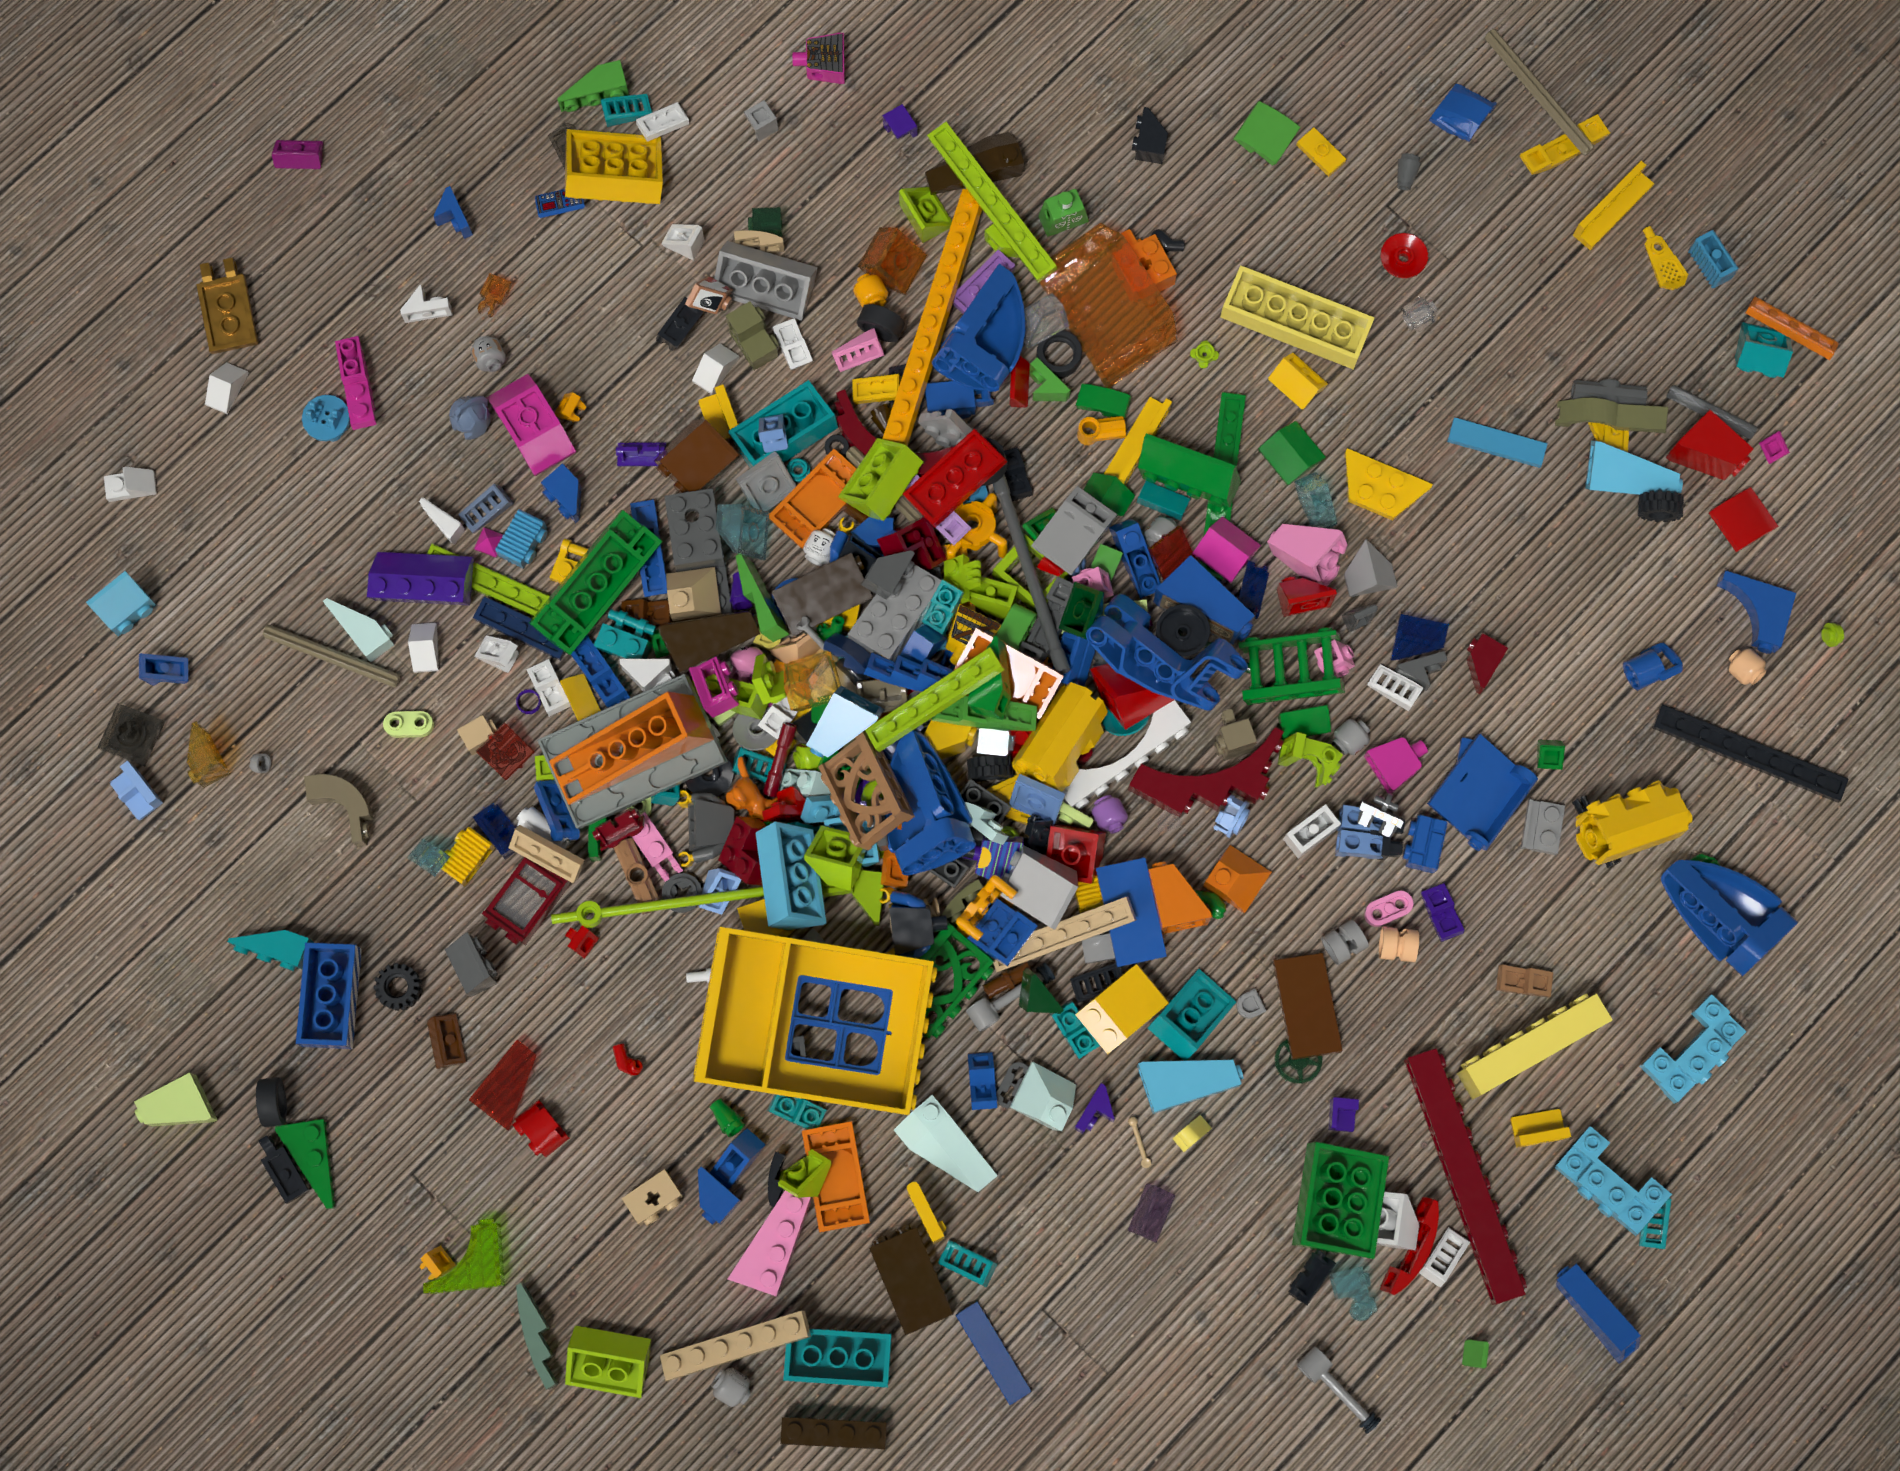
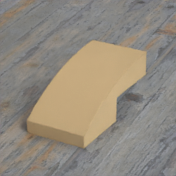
(768, 242)

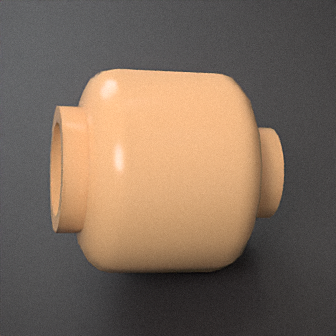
(1747, 666)

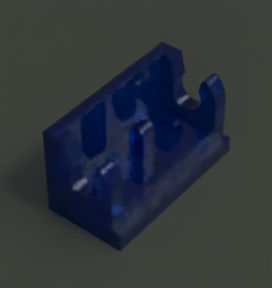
(1253, 587)
(497, 828)

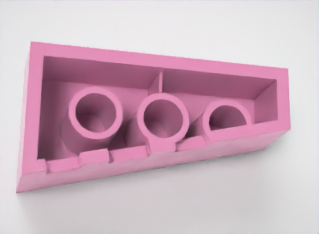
(772, 1248)

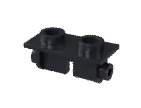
(1038, 833)
(1315, 1273)

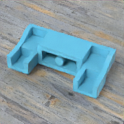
(1699, 1056)
(1606, 1188)

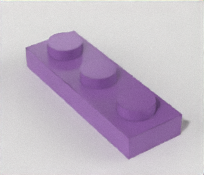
(972, 286)

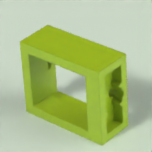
(1001, 571)

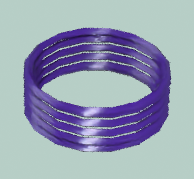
(528, 691)

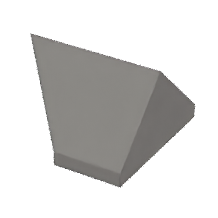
(1369, 572)

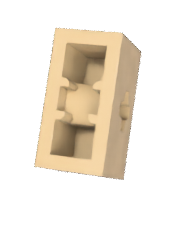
(638, 1199)

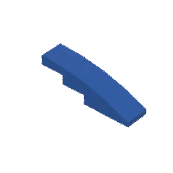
(653, 571)
(905, 672)
(599, 673)

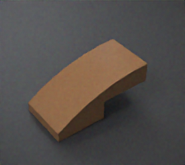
(1524, 981)

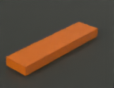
(1792, 328)

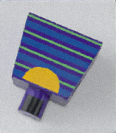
(994, 857)

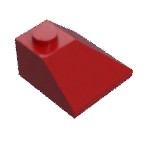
(1303, 596)

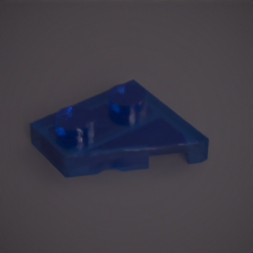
(1417, 637)

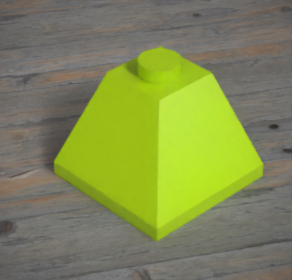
(835, 858)

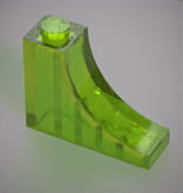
(479, 1267)

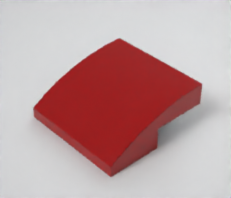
(1743, 519)

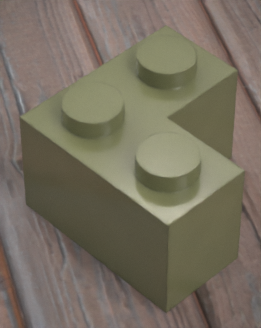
(748, 331)

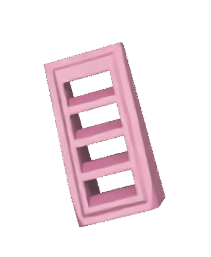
(862, 341)

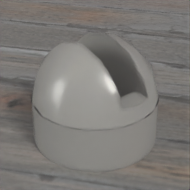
(265, 763)

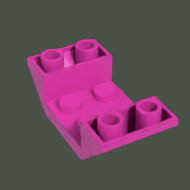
(531, 424)

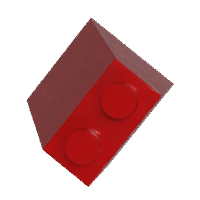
(1712, 448)
(1124, 697)

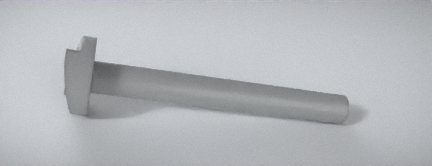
(803, 624)

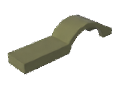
(1615, 415)

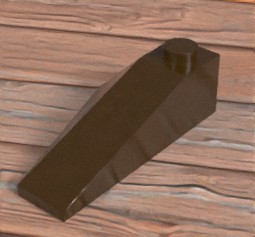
(997, 156)

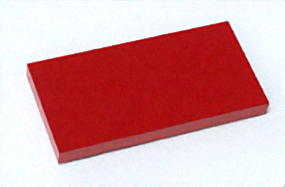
(954, 478)

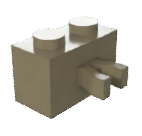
(1234, 737)

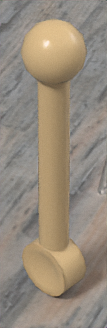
(1146, 1162)

